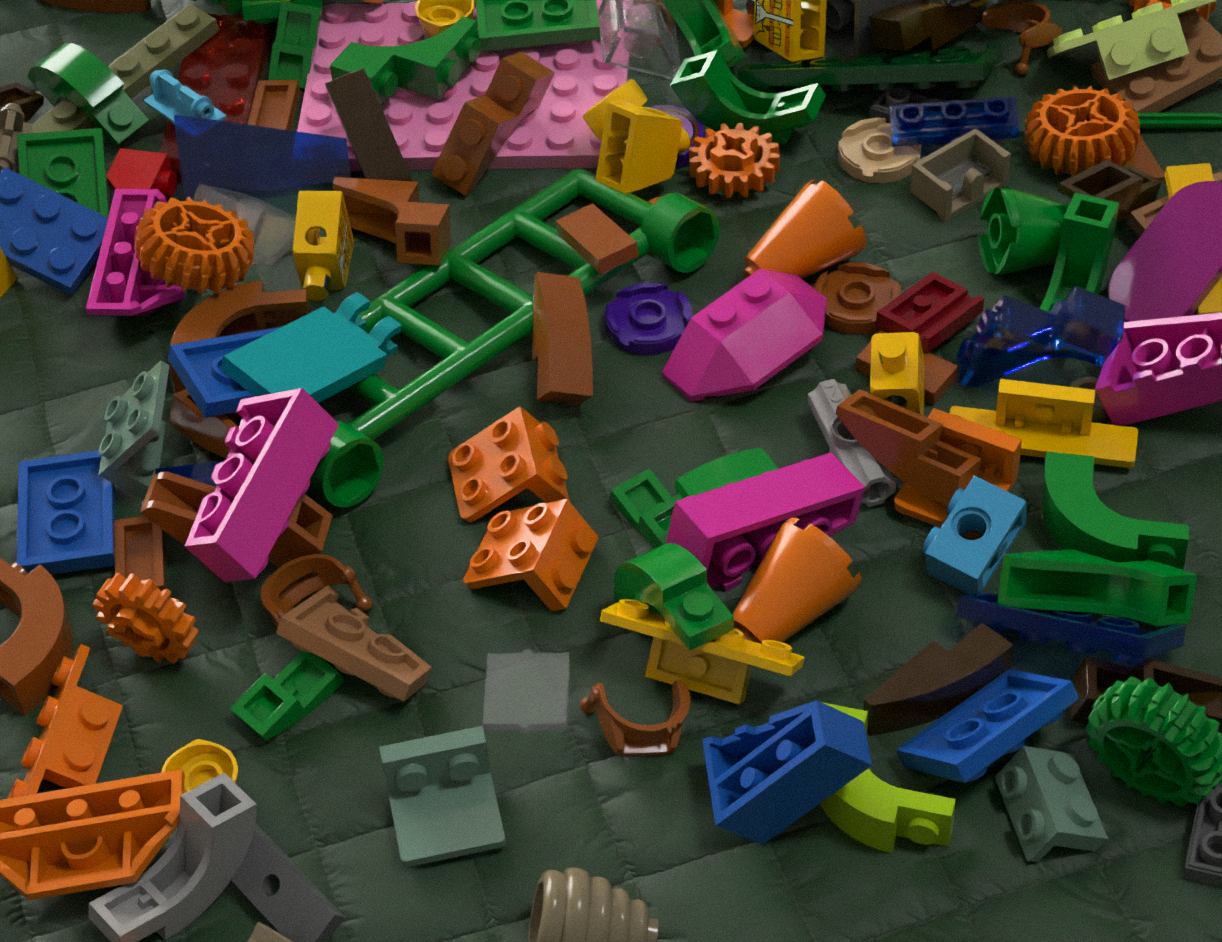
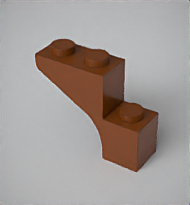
(490, 119)
(394, 213)
(175, 501)

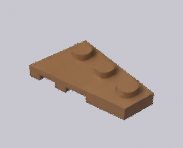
(347, 642)

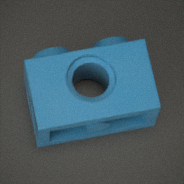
(972, 563)

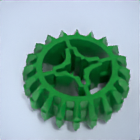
(1156, 741)

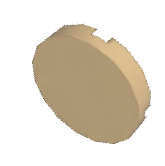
(869, 155)

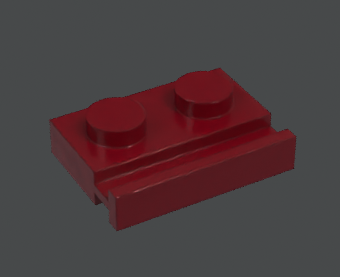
(932, 309)

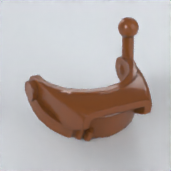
(1024, 18)
(314, 573)
(634, 739)

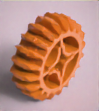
(1081, 130)
(194, 245)

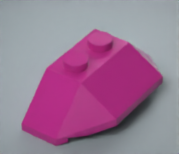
(118, 280)
(747, 336)

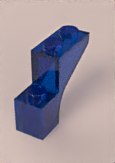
(1020, 335)

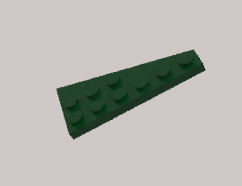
(878, 69)

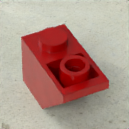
(141, 171)

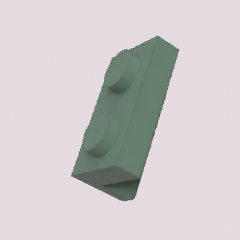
(1049, 803)

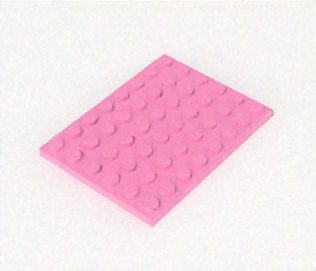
(543, 139)

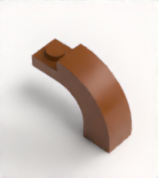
(237, 312)
(40, 639)

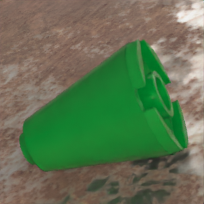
(1020, 230)

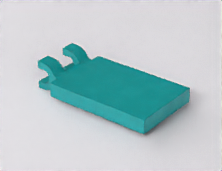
(315, 353)

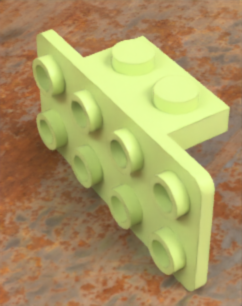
(1136, 44)

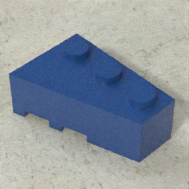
(782, 768)

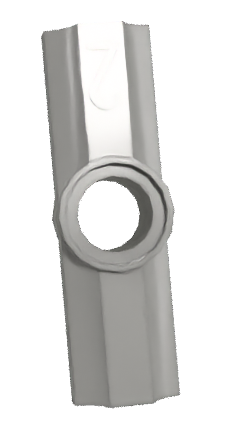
(871, 473)

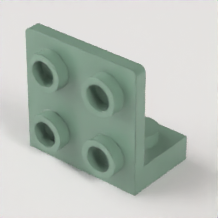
(135, 432)
(442, 796)

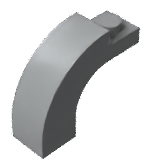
(191, 874)

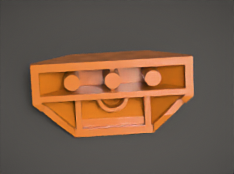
(87, 834)

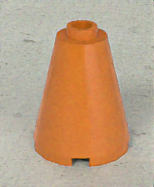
(808, 235)
(794, 584)

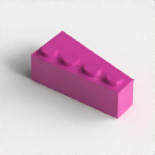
(1163, 368)
(259, 481)
(737, 522)

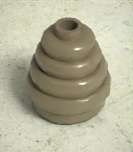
(587, 909)

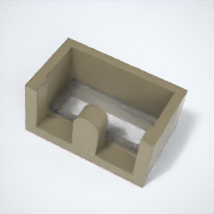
(960, 174)

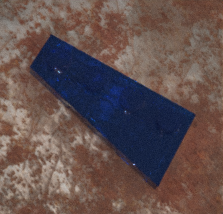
(255, 156)
(1081, 634)

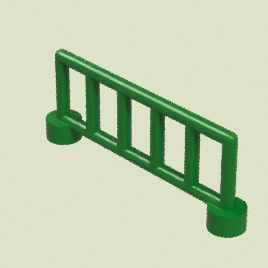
(670, 230)

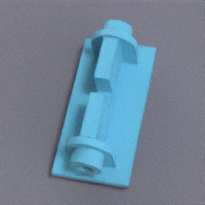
(173, 99)

